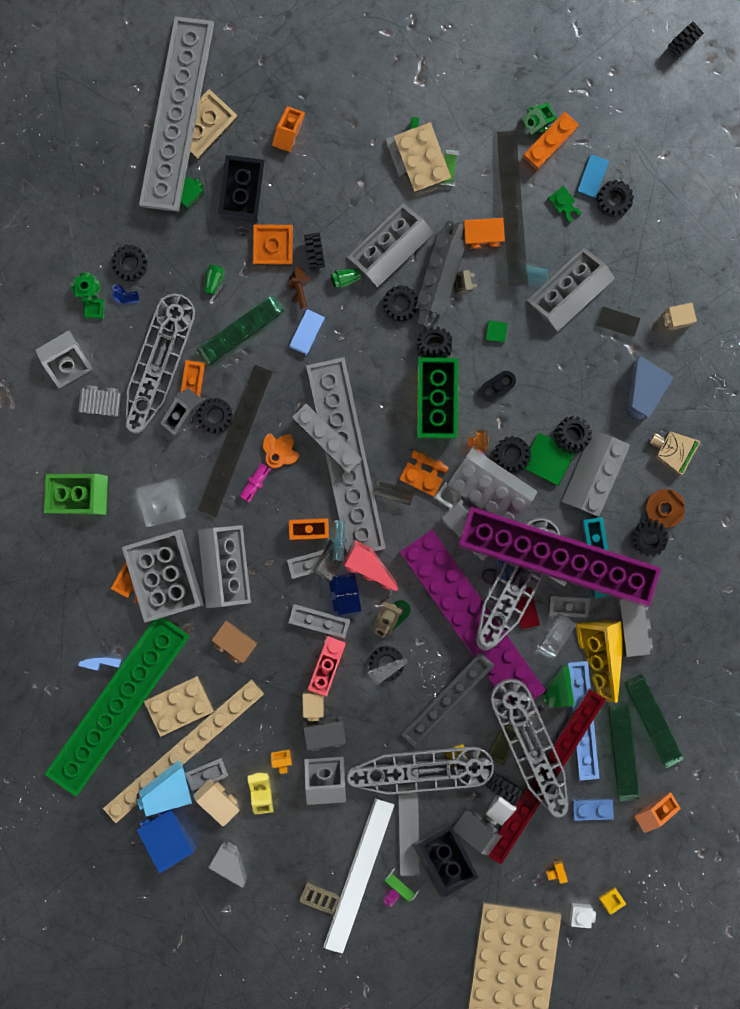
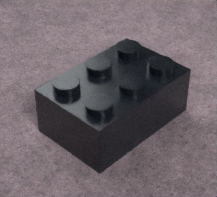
(242, 188)
(445, 860)

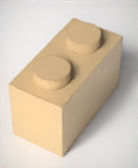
(679, 316)
(313, 706)
(217, 802)

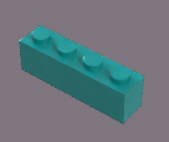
(595, 535)

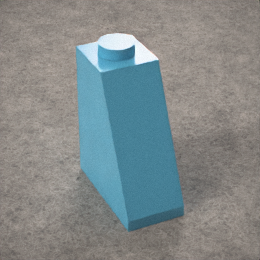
(165, 791)

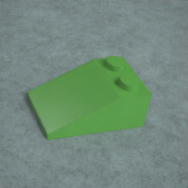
(76, 494)

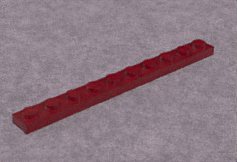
(564, 747)

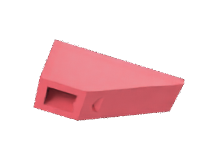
(366, 562)
(326, 666)

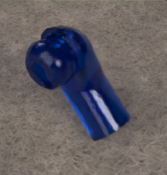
(122, 295)

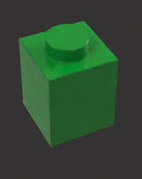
(191, 192)

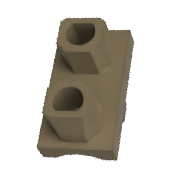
(386, 619)

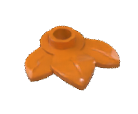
(279, 447)

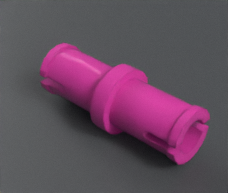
(255, 482)

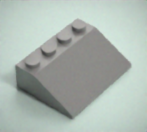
(163, 575)

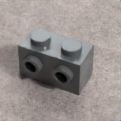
(181, 411)
(324, 733)
(477, 832)

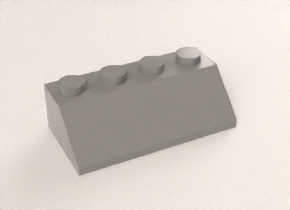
(390, 245)
(571, 289)
(595, 473)
(224, 566)

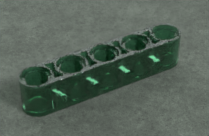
(240, 330)
(654, 721)
(623, 752)

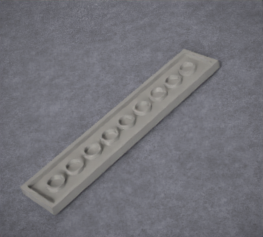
(176, 114)
(354, 490)

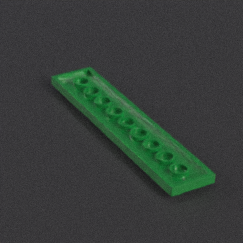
(117, 705)

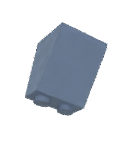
(646, 388)

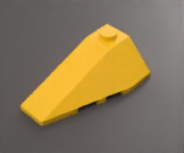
(603, 649)

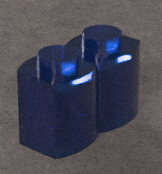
(346, 594)

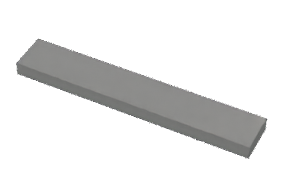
(408, 826)

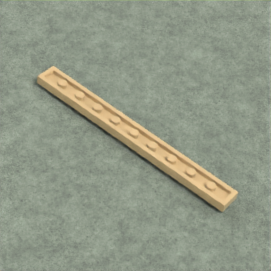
(186, 747)

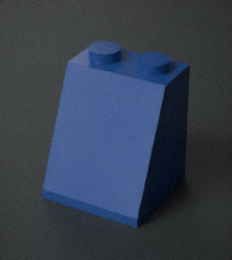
(166, 839)

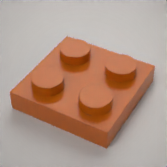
(272, 244)

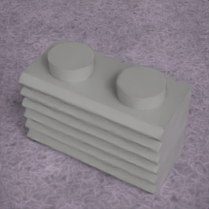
(100, 402)

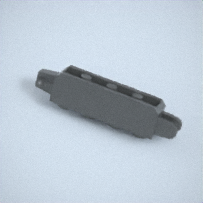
(440, 273)

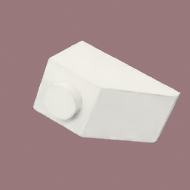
(499, 810)

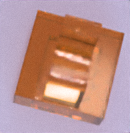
(480, 441)

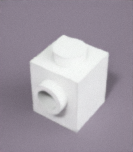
(582, 915)

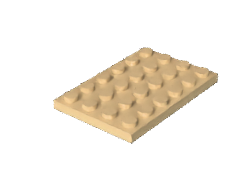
(514, 958)

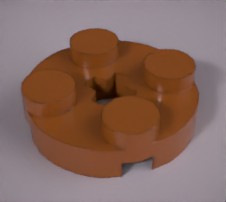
(665, 497)

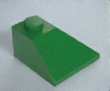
(559, 689)

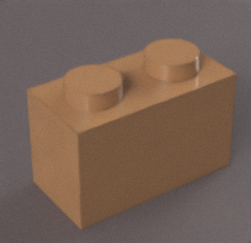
(234, 642)

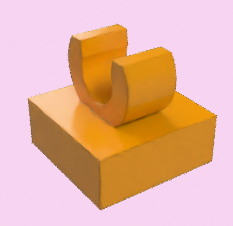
(282, 760)
(558, 872)

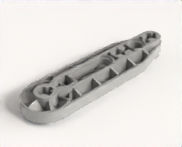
(153, 372)
(510, 594)
(536, 756)
(410, 771)

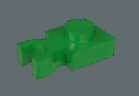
(563, 201)

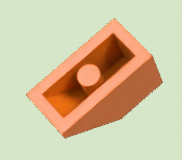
(288, 129)
(657, 813)

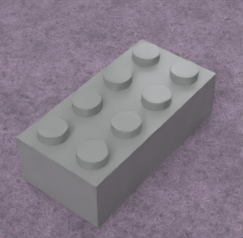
(491, 487)

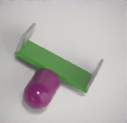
(450, 159)
(398, 889)

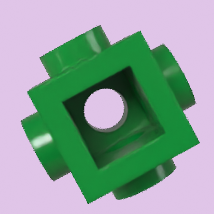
(539, 118)
(89, 293)

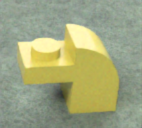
(260, 793)

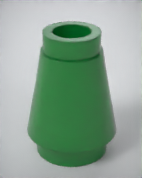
(345, 277)
(213, 278)

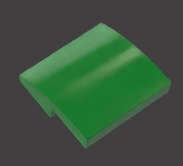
(548, 460)

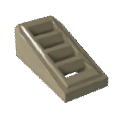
(303, 899)

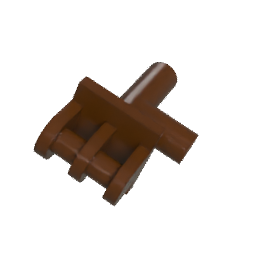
(299, 281)

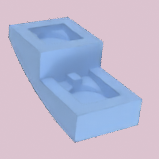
(306, 332)
(95, 663)

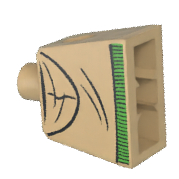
(675, 450)

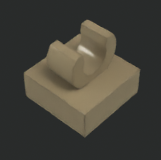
(463, 281)

